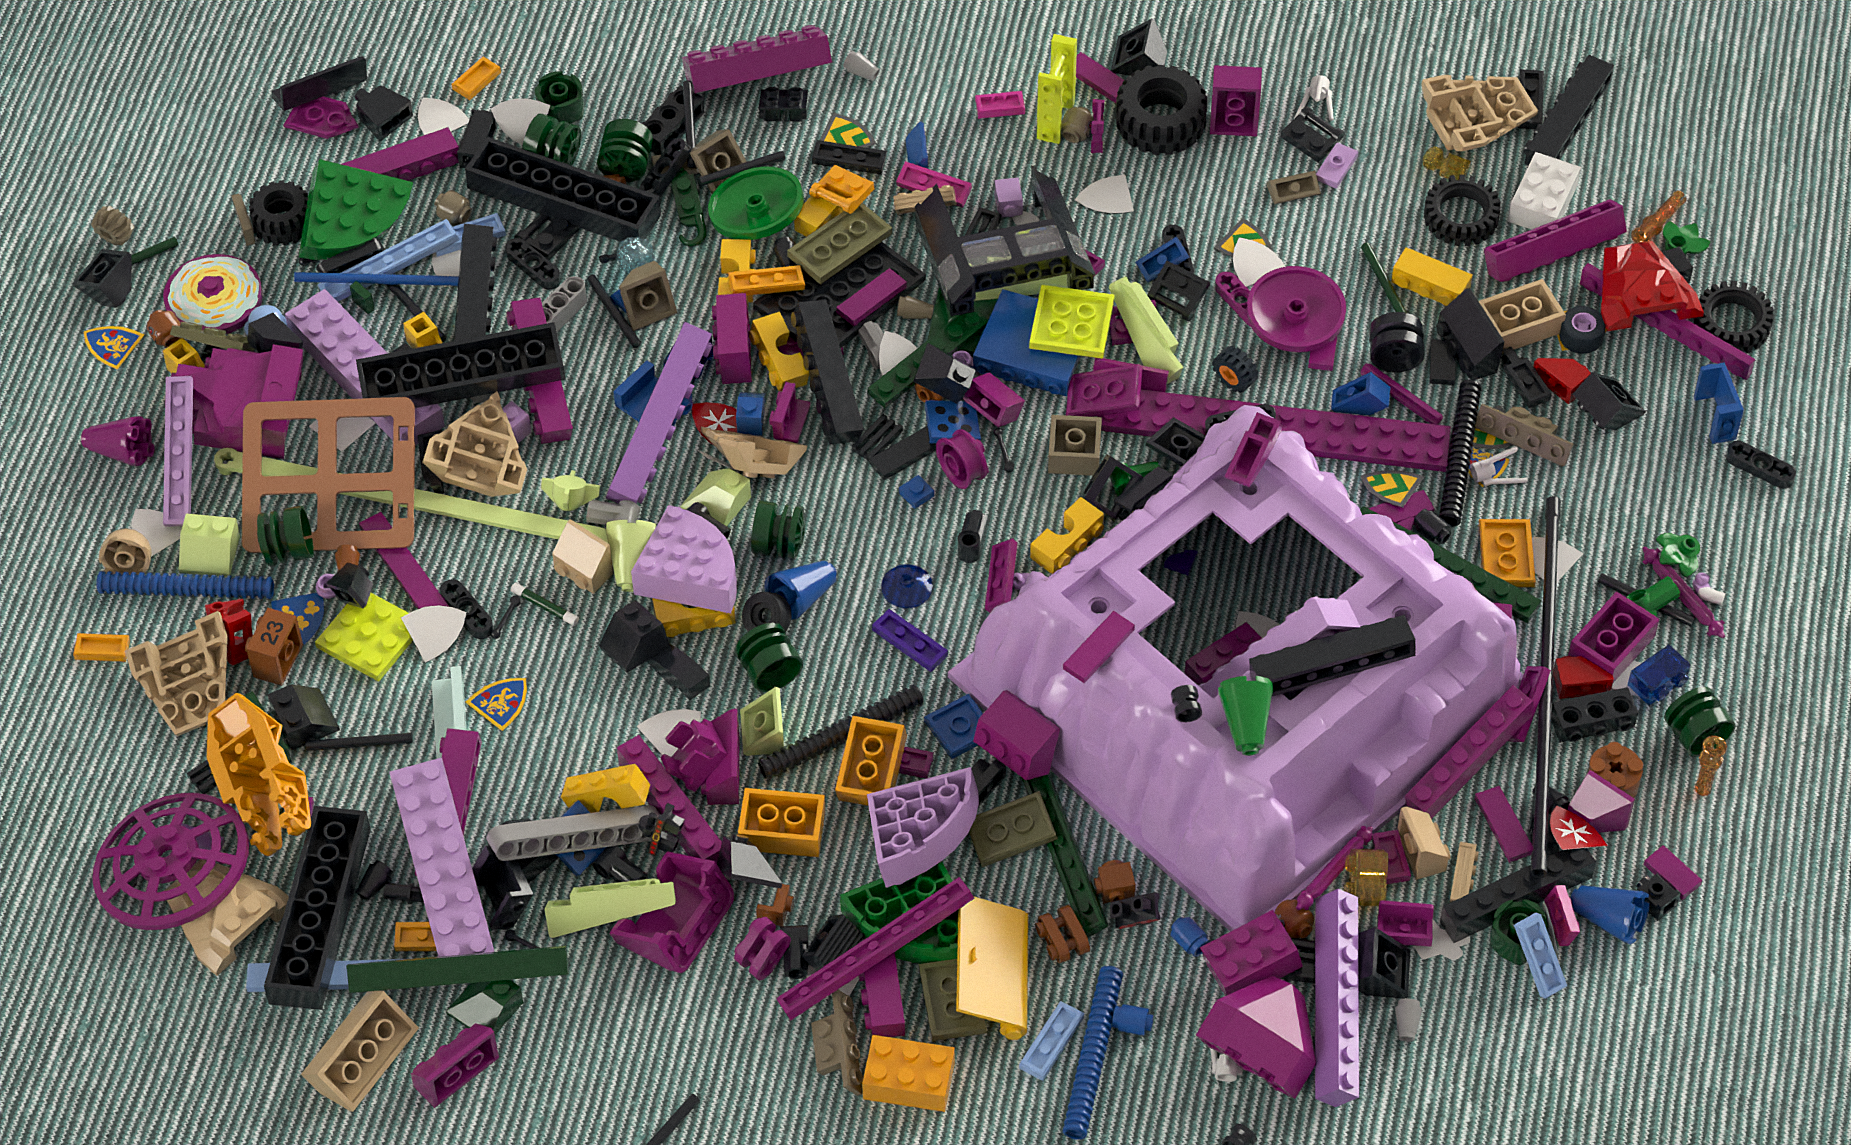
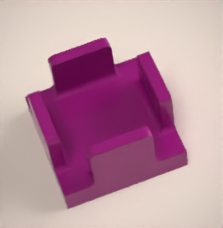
(697, 752)

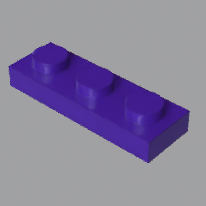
(910, 640)

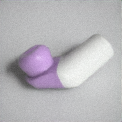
(1704, 590)

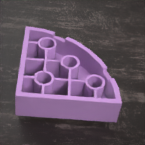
(687, 563)
(921, 823)

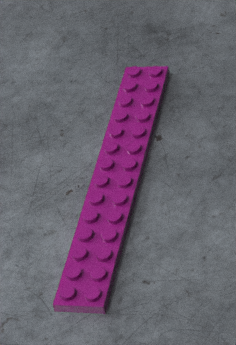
(1323, 432)

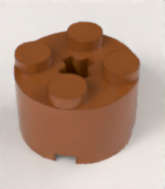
(1618, 766)

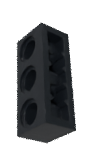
(669, 120)
(1601, 705)

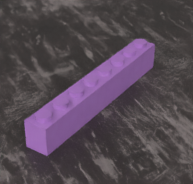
(659, 415)
(1336, 998)

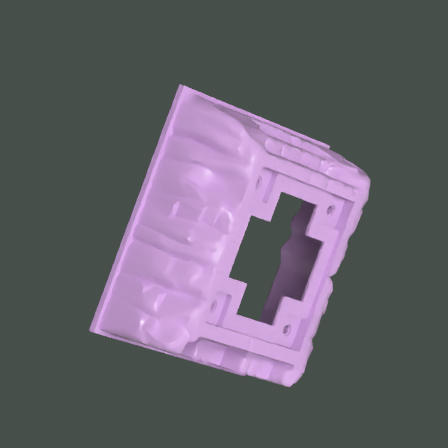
(1332, 759)

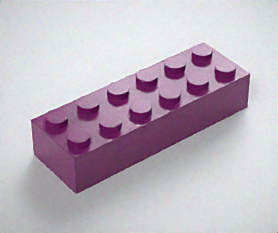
(757, 59)

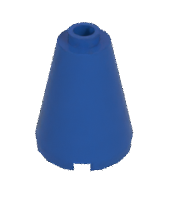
(802, 585)
(1612, 909)

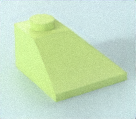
(722, 493)

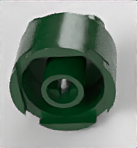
(563, 95)
(1503, 933)

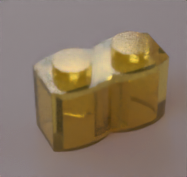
(1367, 875)

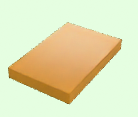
(1508, 550)

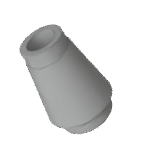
(859, 65)
(1408, 1017)

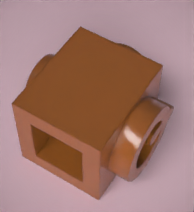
(1115, 881)

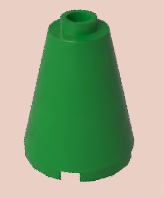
(1247, 711)

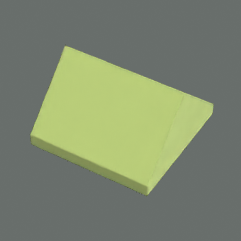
(762, 724)

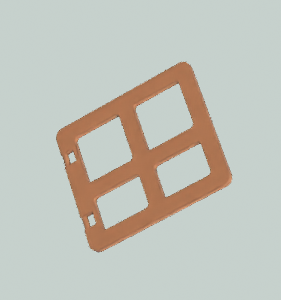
(327, 481)

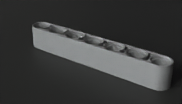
(559, 308)
(568, 833)

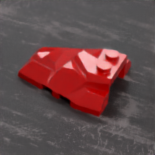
(1641, 282)

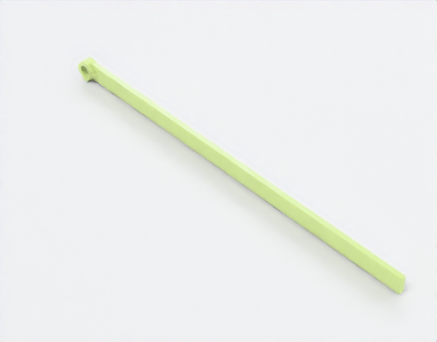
(423, 500)

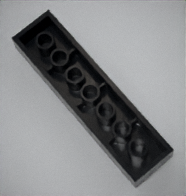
(562, 191)
(465, 367)
(317, 908)

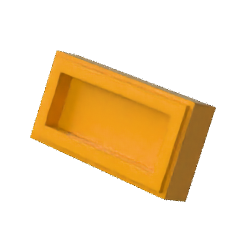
(476, 78)
(101, 647)

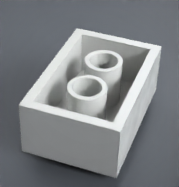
(1544, 192)

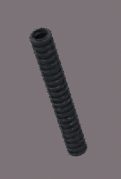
(1460, 452)
(837, 732)

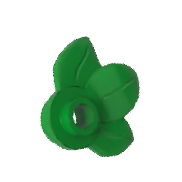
(1685, 237)
(1677, 552)

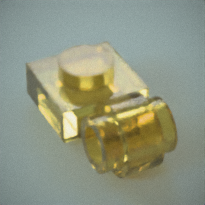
(1448, 166)

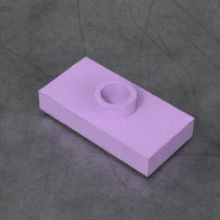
(1336, 165)

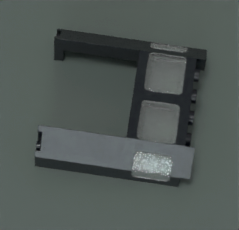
(1005, 254)

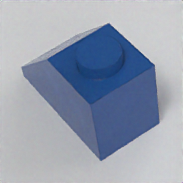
(1361, 396)
(750, 413)

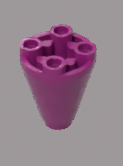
(122, 440)

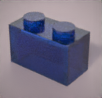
(1659, 675)

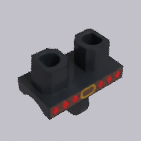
(659, 830)

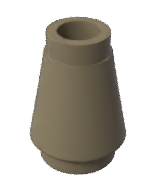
(914, 308)

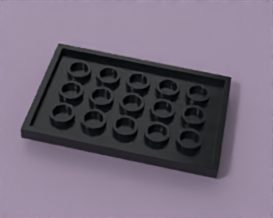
(843, 286)

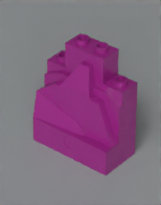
(230, 383)

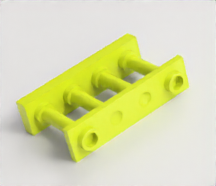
(1056, 88)

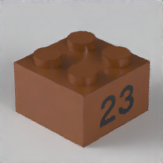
(274, 646)

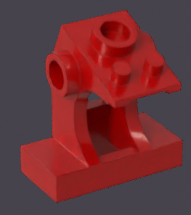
(234, 620)

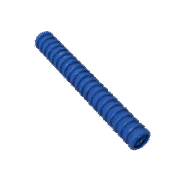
(185, 585)
(1093, 1053)

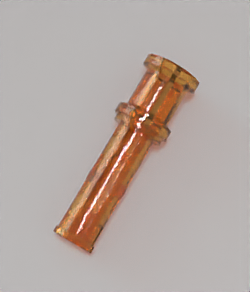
(1653, 224)
(1707, 777)

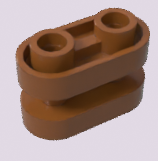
(1057, 947)

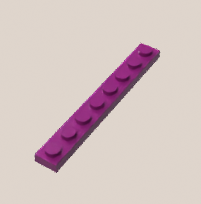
(1683, 331)
(875, 948)

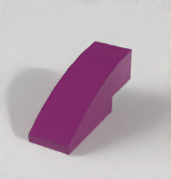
(1254, 449)

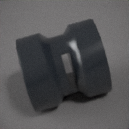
(1186, 703)

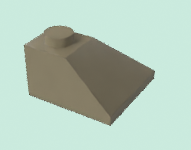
(717, 153)
(647, 295)

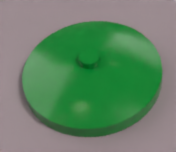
(756, 203)

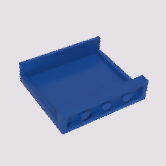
(1006, 349)

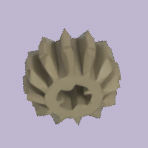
(112, 225)

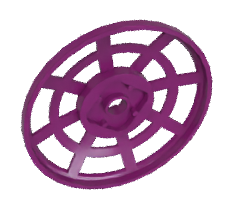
(174, 866)

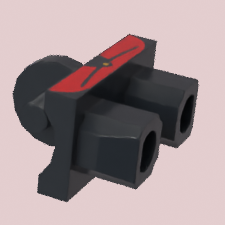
(1135, 910)

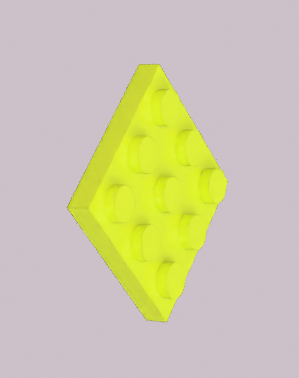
(1071, 321)
(367, 637)

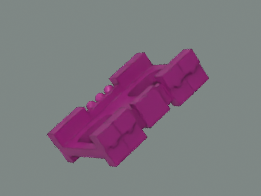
(1097, 126)

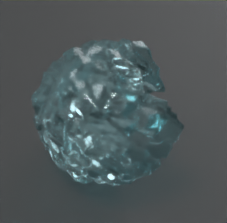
(634, 253)

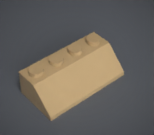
(360, 1050)

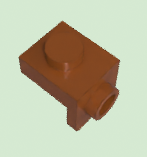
(782, 904)

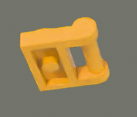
(844, 183)

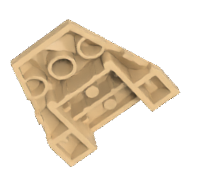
(1475, 112)
(184, 673)
(232, 920)

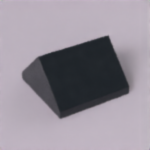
(1176, 441)

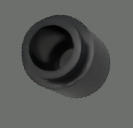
(1432, 526)

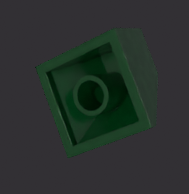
(487, 1004)

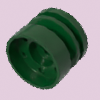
(553, 138)
(625, 149)
(778, 530)
(279, 536)
(768, 657)
(1698, 716)

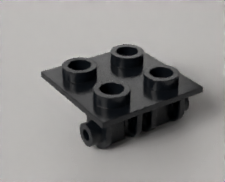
(781, 99)

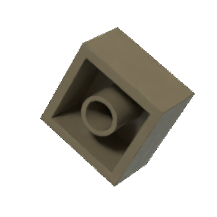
(1074, 445)

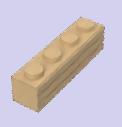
(906, 202)
(1464, 870)

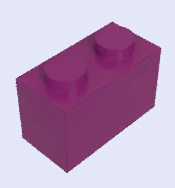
(994, 399)

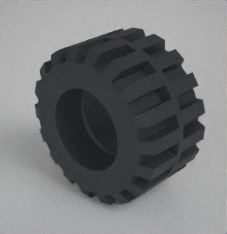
(275, 199)

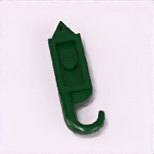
(689, 206)

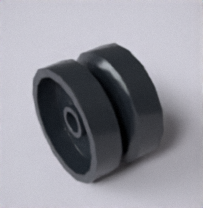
(1396, 342)

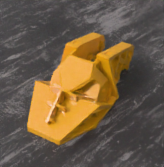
(256, 772)

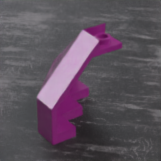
(1264, 1033)

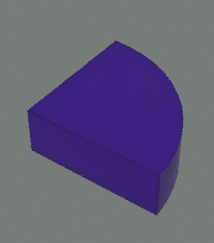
(1181, 562)

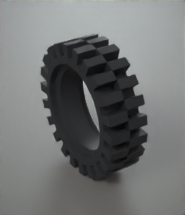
(1462, 188)
(1742, 296)

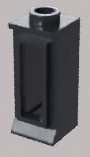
(480, 126)
(1140, 492)

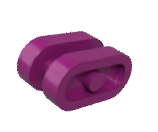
(762, 948)

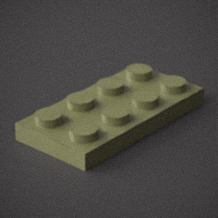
(839, 243)

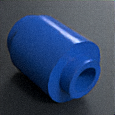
(1189, 935)
(1132, 1019)

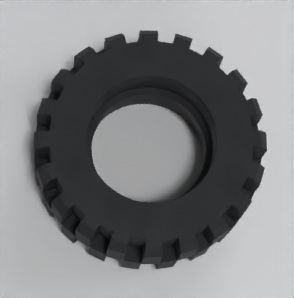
(1159, 132)

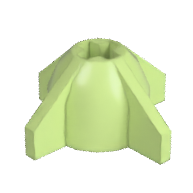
(569, 491)

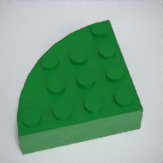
(349, 208)
(876, 905)

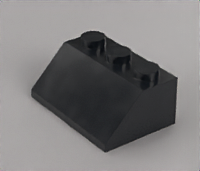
(1471, 336)

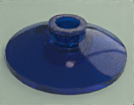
(906, 594)

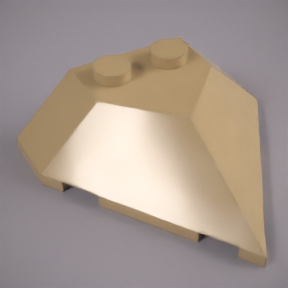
(478, 452)
(755, 453)

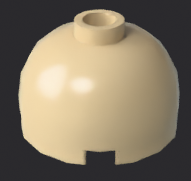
(125, 552)

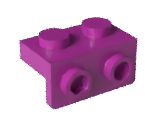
(789, 415)
(1406, 922)

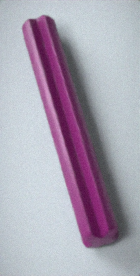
(1405, 397)

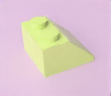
(208, 544)

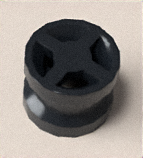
(1240, 1136)

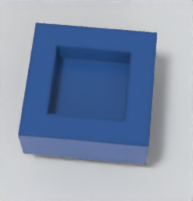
(916, 491)

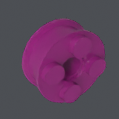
(962, 458)

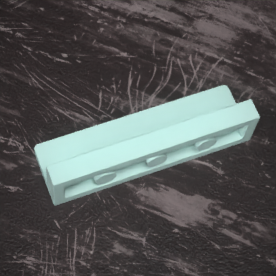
(448, 705)

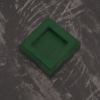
(362, 297)

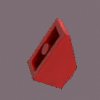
(1561, 376)
(1580, 677)

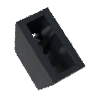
(382, 110)

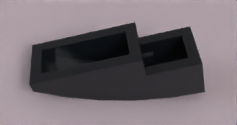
(680, 671)

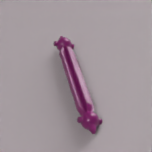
(1687, 596)
(1333, 869)

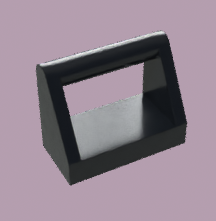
(1099, 479)

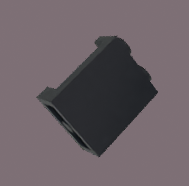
(504, 886)

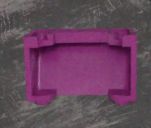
(679, 932)

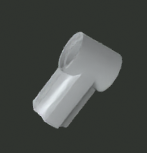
(871, 337)
(604, 512)

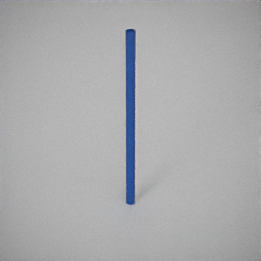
(376, 279)

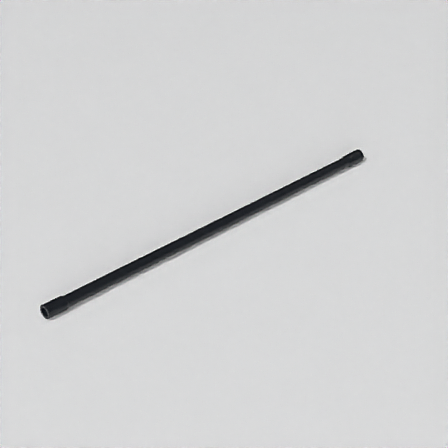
(1539, 855)

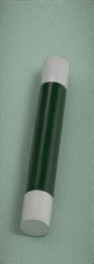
(544, 604)

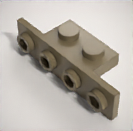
(1525, 431)
(836, 1043)

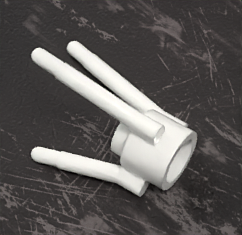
(1318, 91)
(1484, 470)
(1224, 1067)

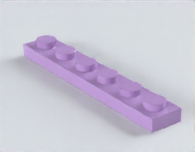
(178, 450)

